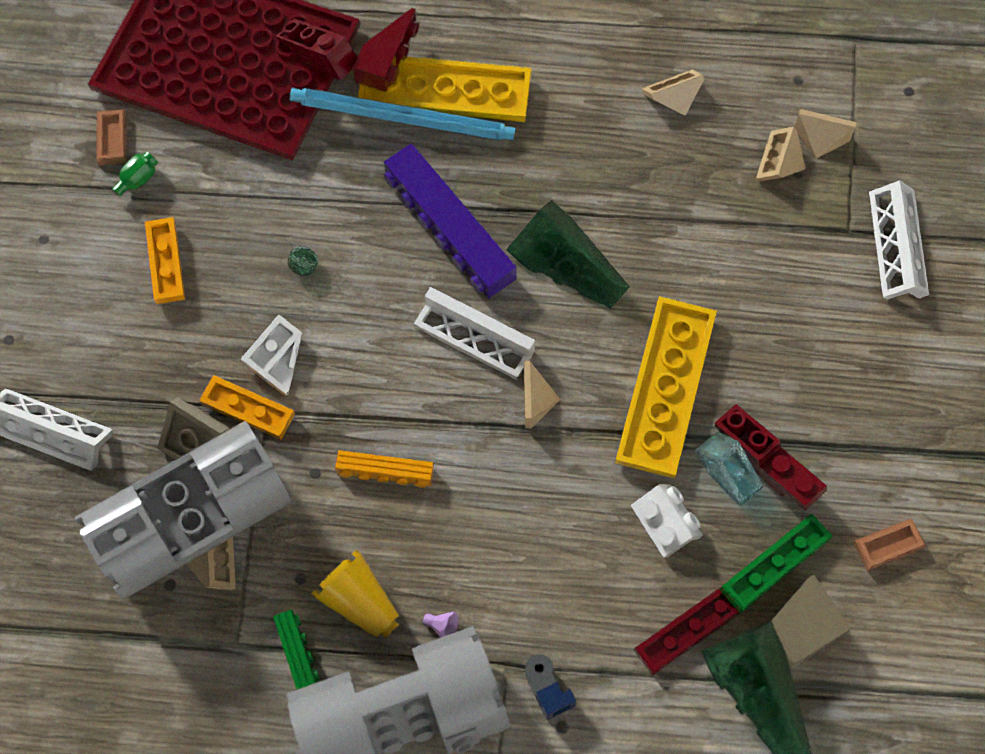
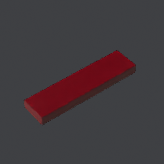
(686, 631)

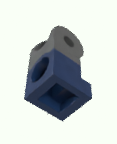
(545, 687)

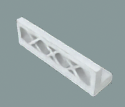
(908, 237)
(480, 324)
(47, 436)

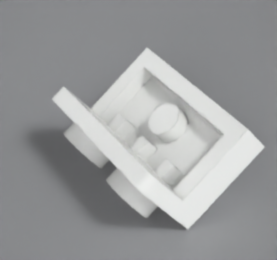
(667, 519)

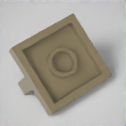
(187, 429)

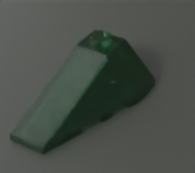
(562, 251)
(760, 681)

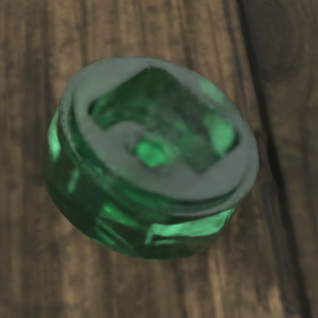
(302, 261)

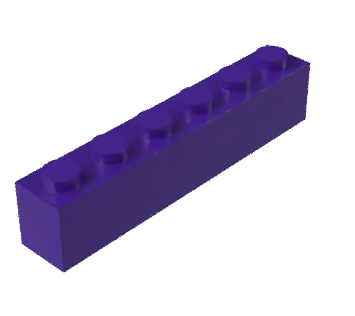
(450, 221)

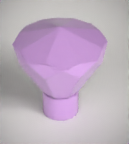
(442, 624)

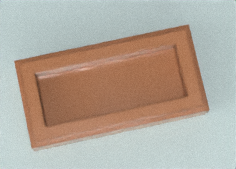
(111, 137)
(889, 544)

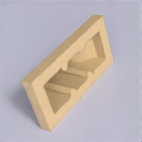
(676, 91)
(823, 132)
(781, 155)
(537, 394)
(216, 567)

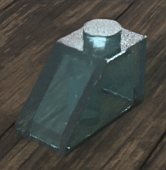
(729, 467)

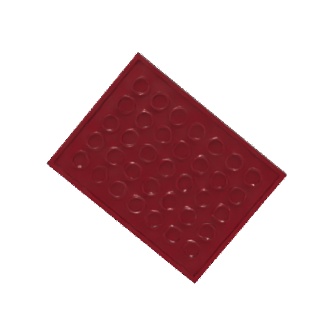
(220, 66)

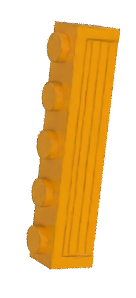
(384, 468)

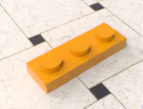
(164, 260)
(247, 406)

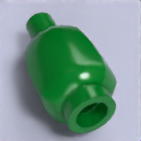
(135, 173)

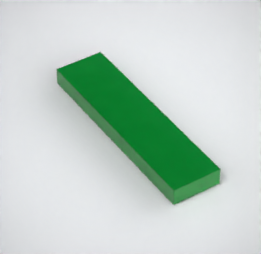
(776, 563)

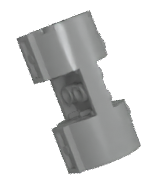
(182, 510)
(447, 694)

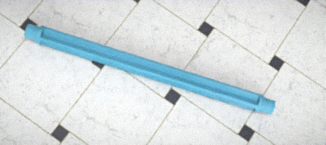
(402, 114)

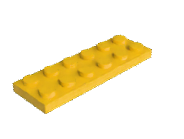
(458, 88)
(666, 387)

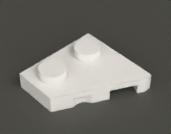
(275, 354)

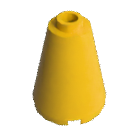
(358, 597)

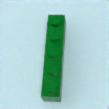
(295, 650)

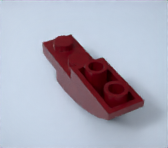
(770, 460)

